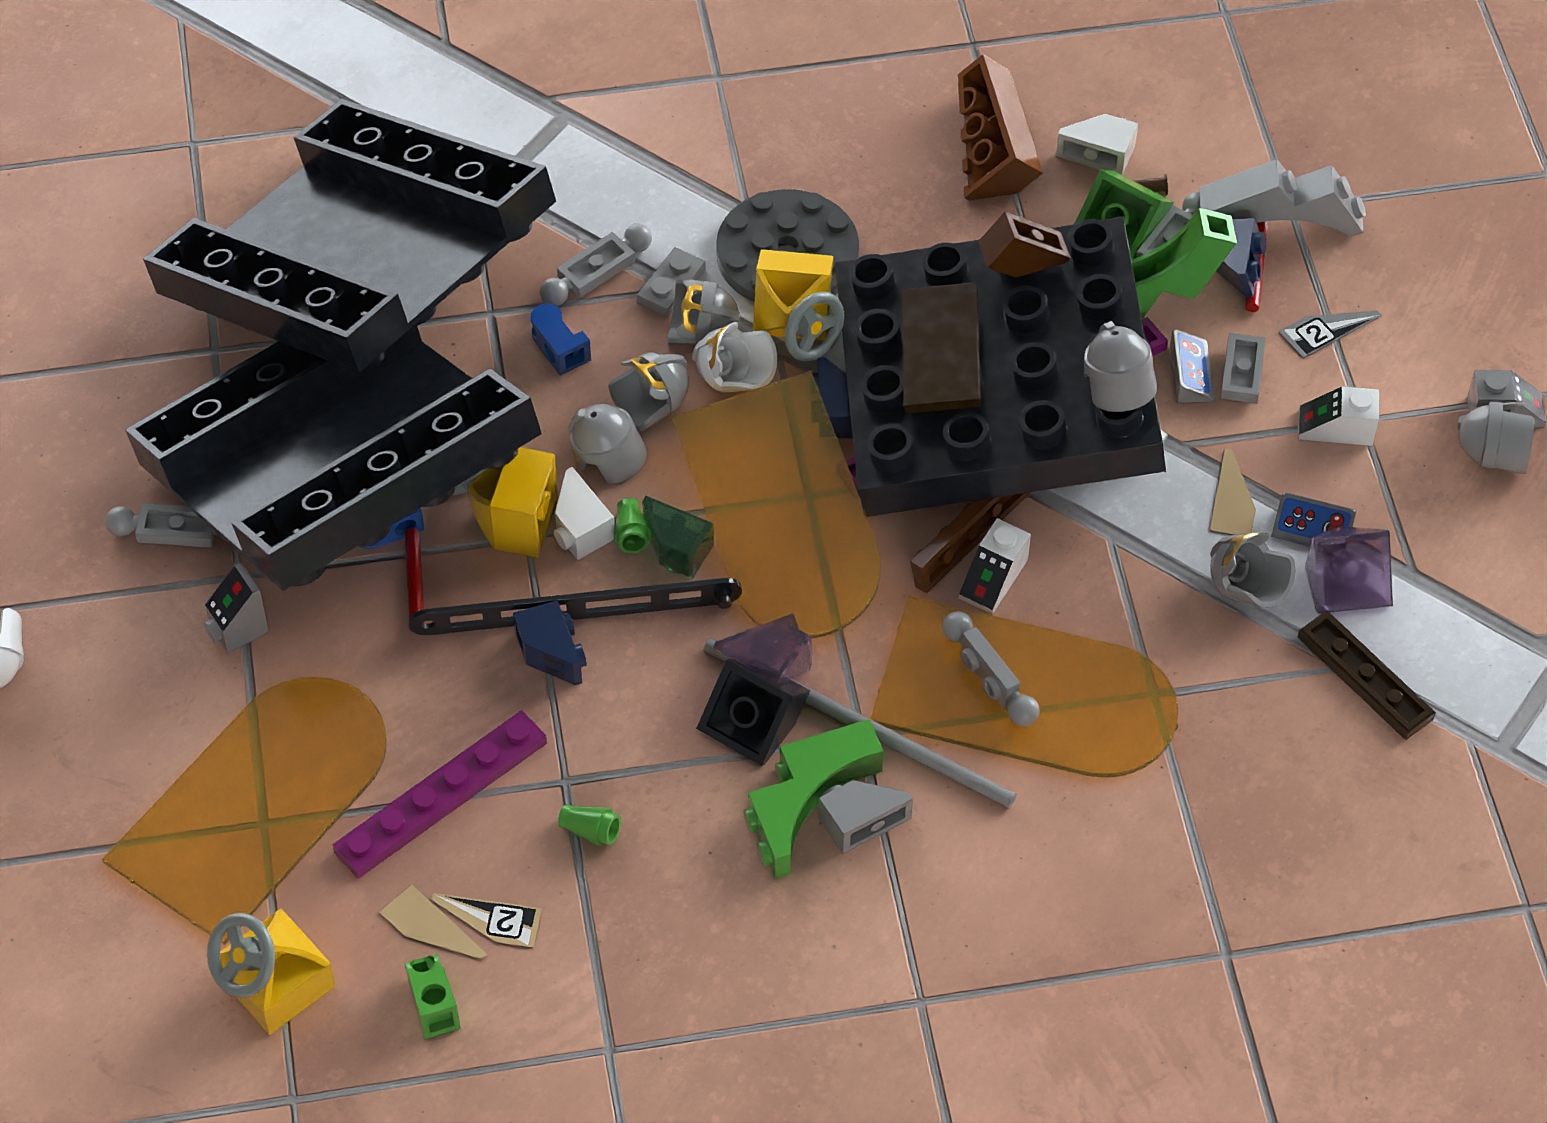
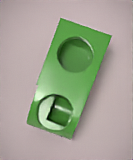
(432, 996)

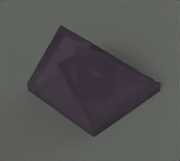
(1350, 569)
(771, 649)

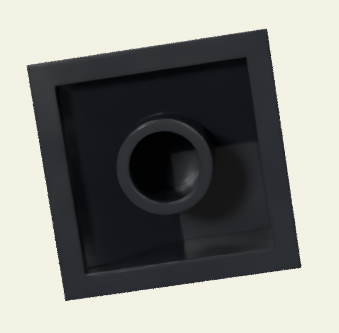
(751, 711)

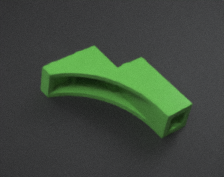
(1186, 260)
(804, 774)

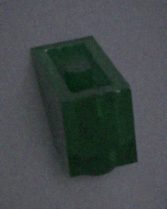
(678, 537)

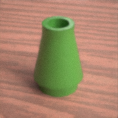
(631, 528)
(591, 823)

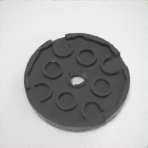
(782, 219)

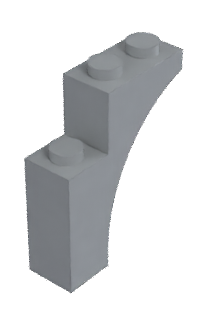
(1275, 194)

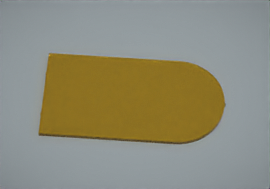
(783, 505)
(1097, 701)
(255, 800)

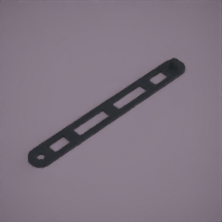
(713, 592)

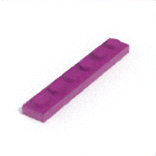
(439, 794)

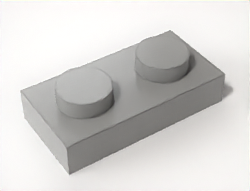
(660, 289)
(1243, 368)

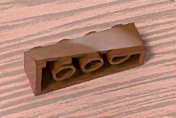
(995, 132)

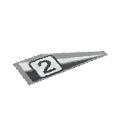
(1318, 331)

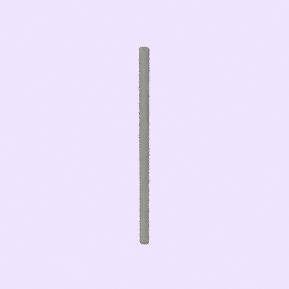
(901, 743)

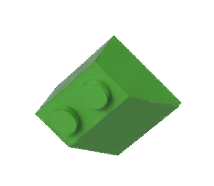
(1119, 196)

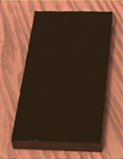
(941, 348)

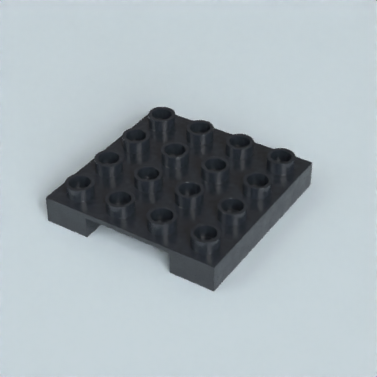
(357, 236)
(1036, 405)
(322, 459)

